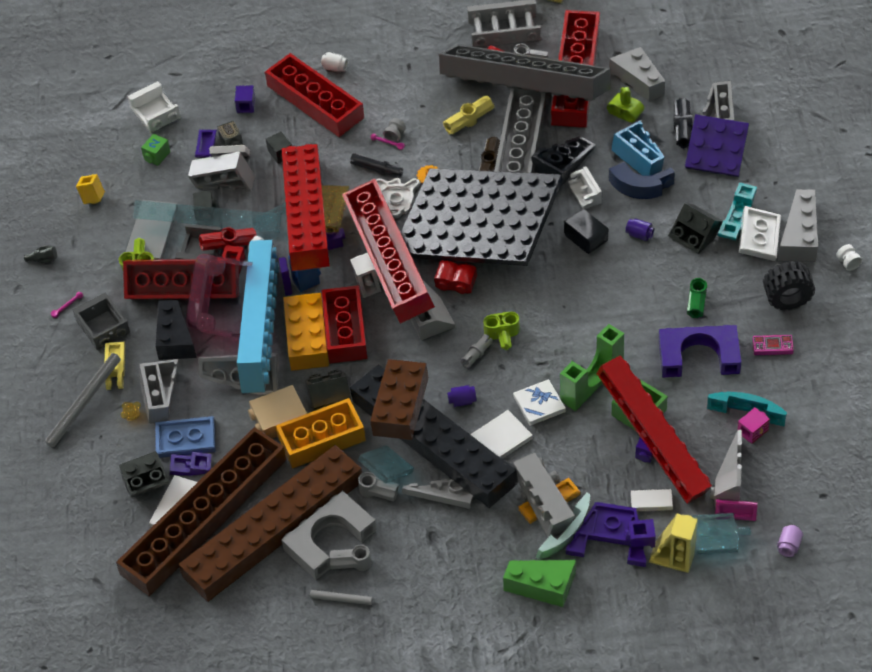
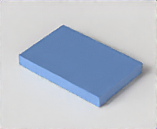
(185, 436)

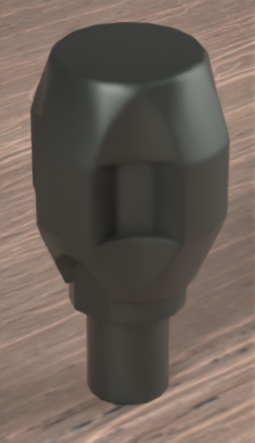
(43, 254)

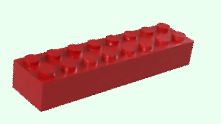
(578, 46)

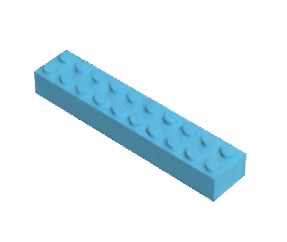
(257, 315)

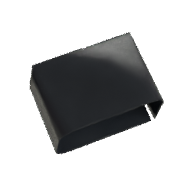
(585, 231)

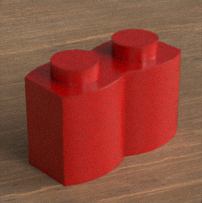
(455, 277)

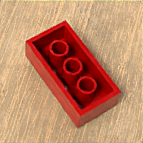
(344, 324)

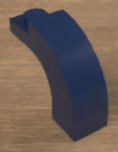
(637, 185)

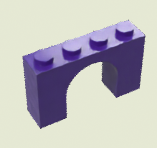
(719, 338)

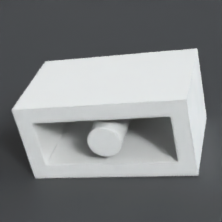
(365, 275)

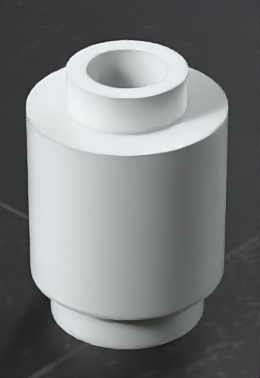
(334, 62)

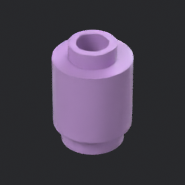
(789, 540)

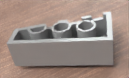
(800, 233)
(543, 495)

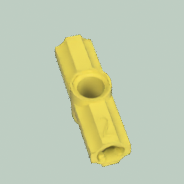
(468, 115)

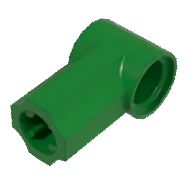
(697, 298)

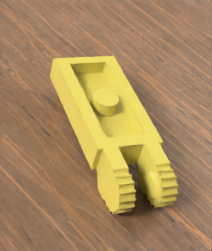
(119, 371)

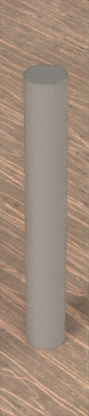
(341, 597)

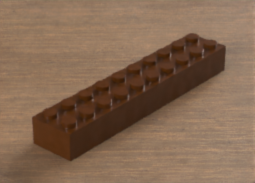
(201, 511)
(265, 525)

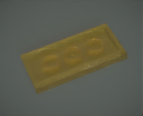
(334, 206)

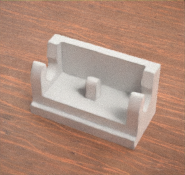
(585, 188)

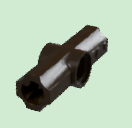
(490, 153)

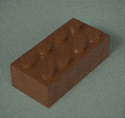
(399, 399)

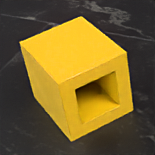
(90, 189)

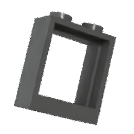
(101, 305)

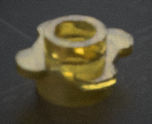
(132, 414)

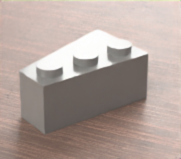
(639, 72)
(720, 101)
(222, 171)
(158, 387)

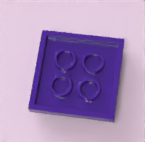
(717, 145)

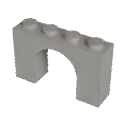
(340, 512)

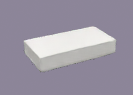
(652, 500)

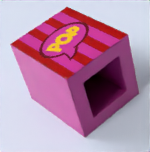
(753, 425)

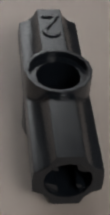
(682, 122)

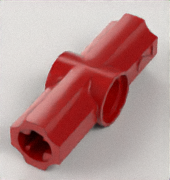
(220, 239)

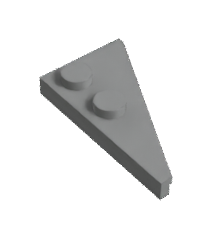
(441, 491)

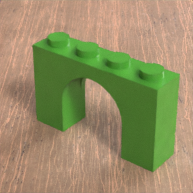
(578, 383)

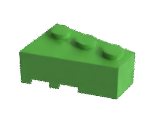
(540, 579)

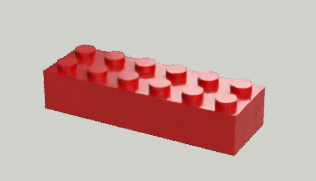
(314, 95)
(173, 279)

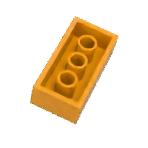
(305, 331)
(318, 431)

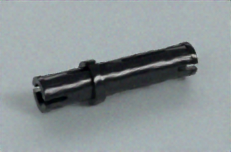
(382, 167)

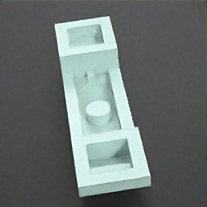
(554, 545)

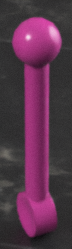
(399, 145)
(55, 313)

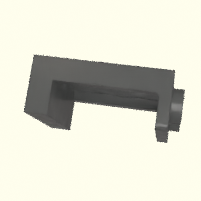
(191, 247)

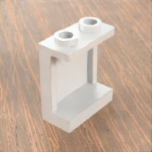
(153, 107)

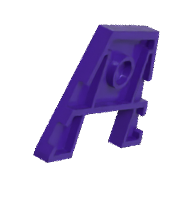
(607, 524)

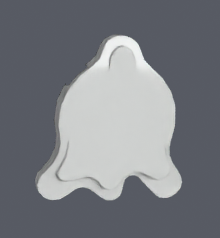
(398, 195)

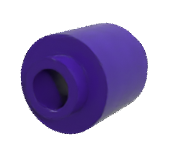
(639, 229)
(462, 396)

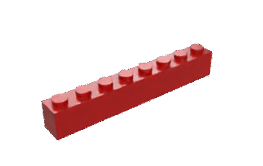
(654, 429)

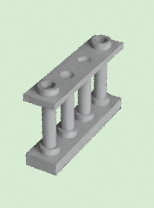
(503, 11)

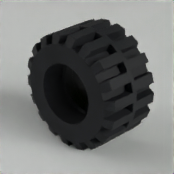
(788, 285)

